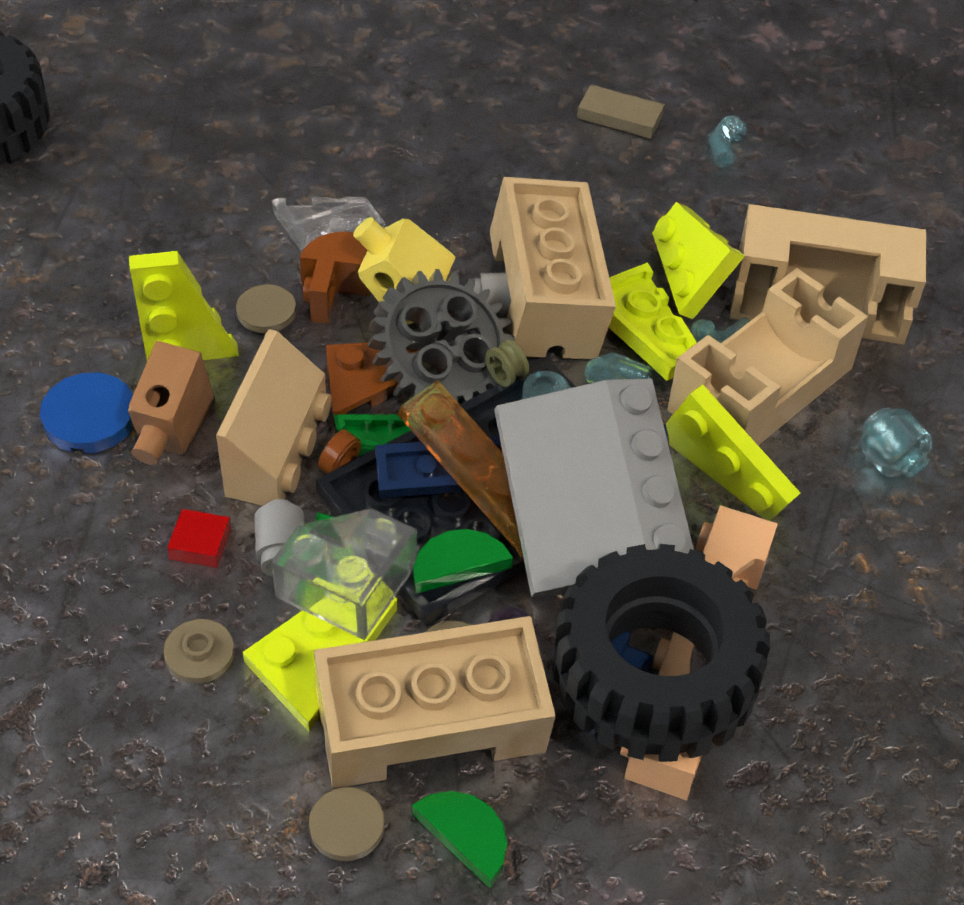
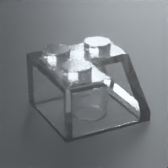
(346, 568)

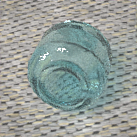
(896, 442)

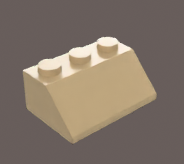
(271, 423)

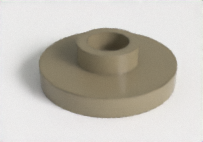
(266, 308)
(199, 651)
(346, 824)

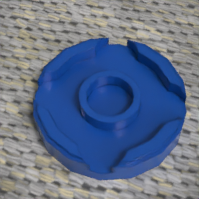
(87, 412)

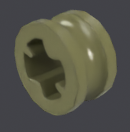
(507, 363)

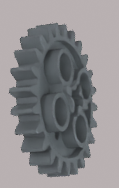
(427, 306)

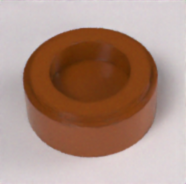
(339, 451)

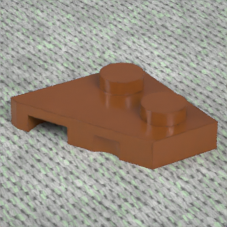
(355, 378)

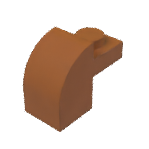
(328, 268)

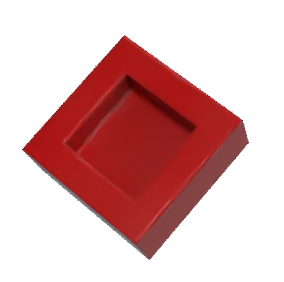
(199, 538)

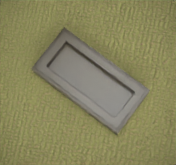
(620, 111)

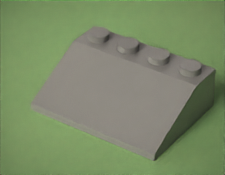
(589, 478)

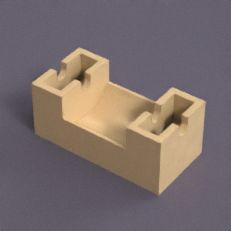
(861, 261)
(552, 266)
(775, 359)
(432, 698)

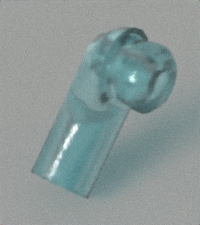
(722, 135)
(614, 366)

